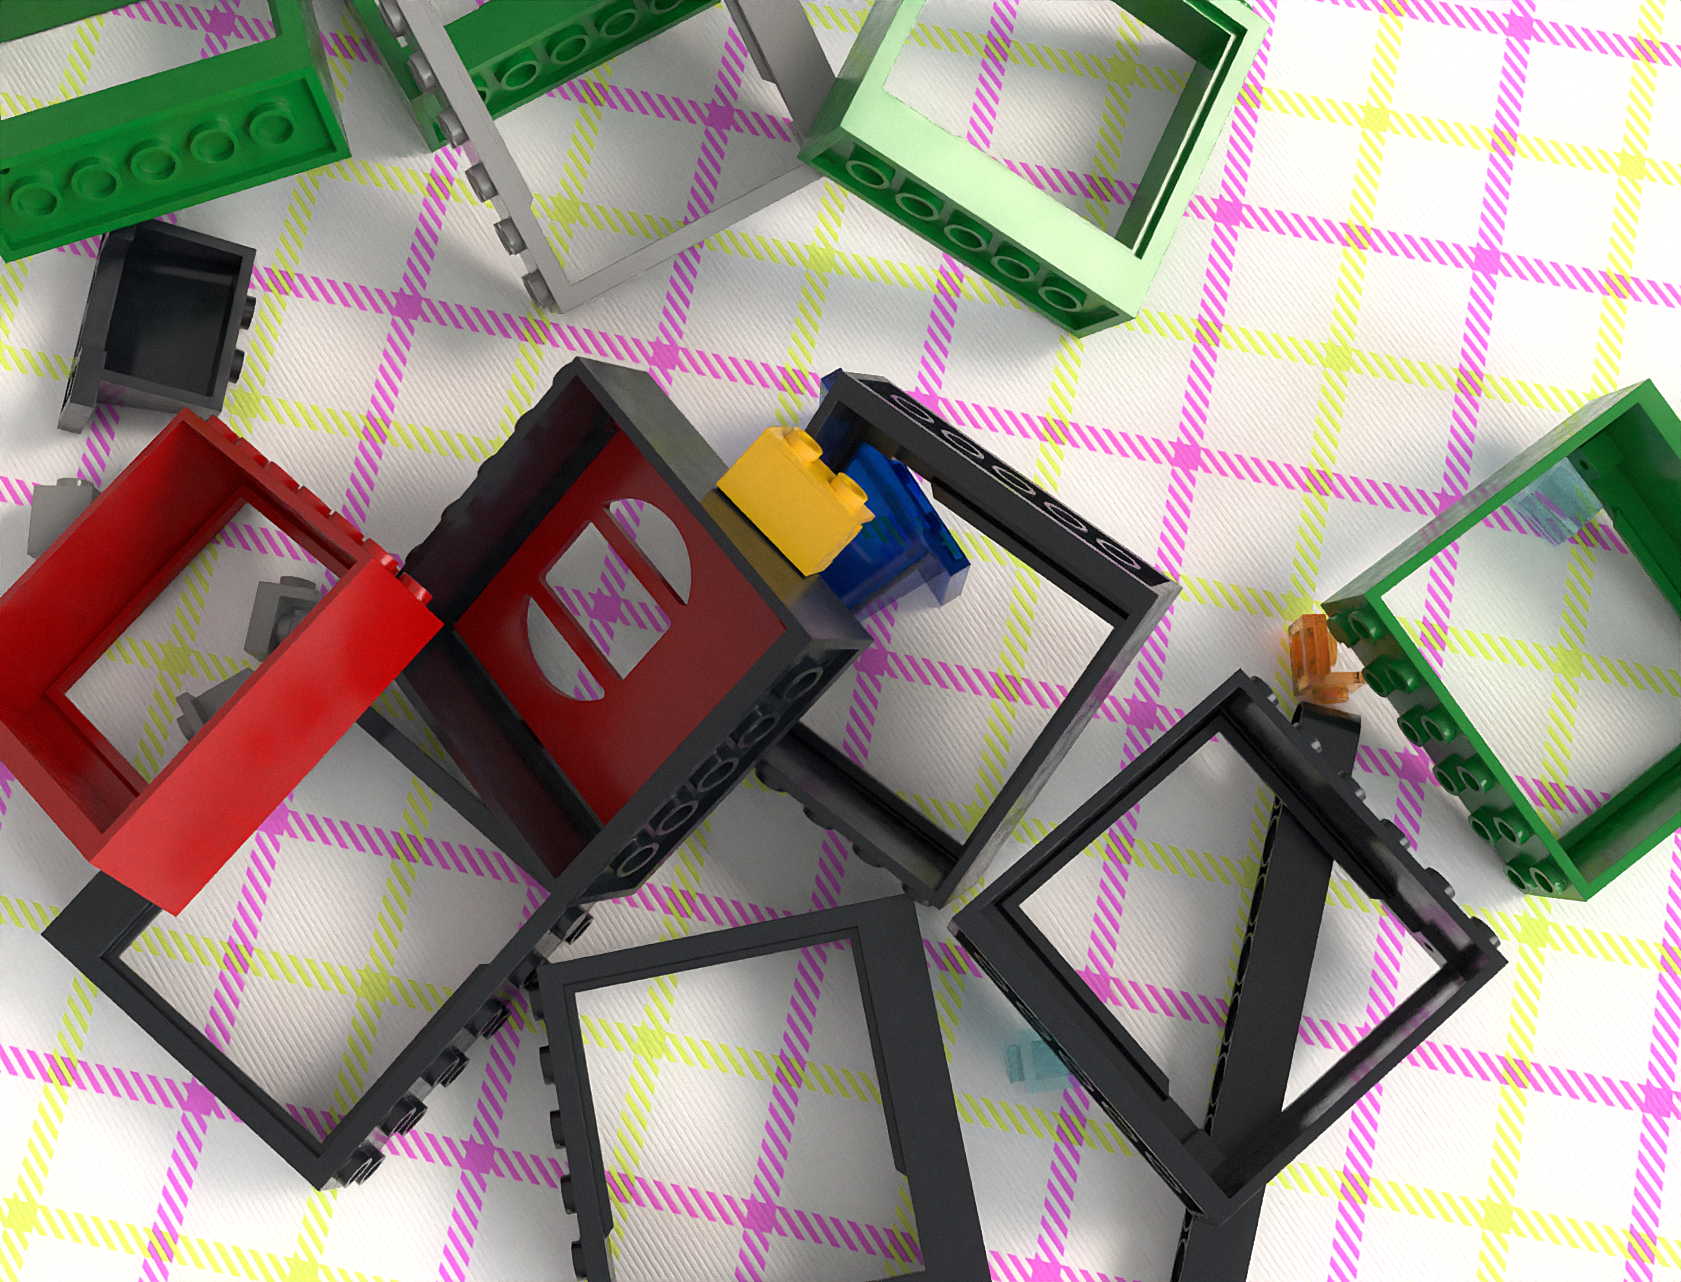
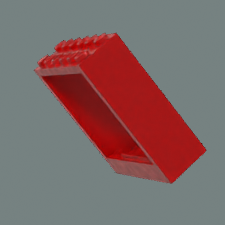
(267, 736)

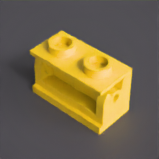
(796, 497)

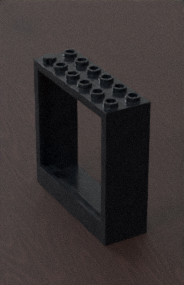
(1041, 535)
(111, 916)
(904, 1048)
(1105, 1054)

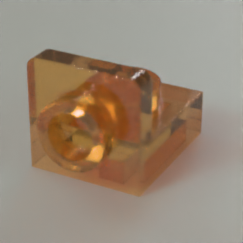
(1312, 656)

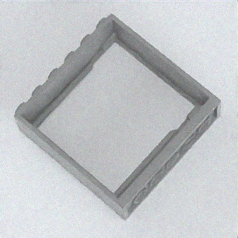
(782, 51)

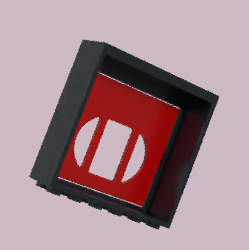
(619, 780)

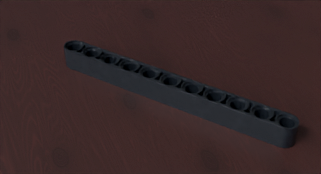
(1266, 1004)

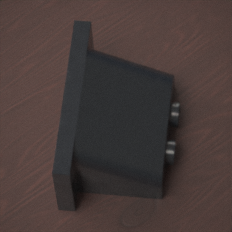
(160, 323)

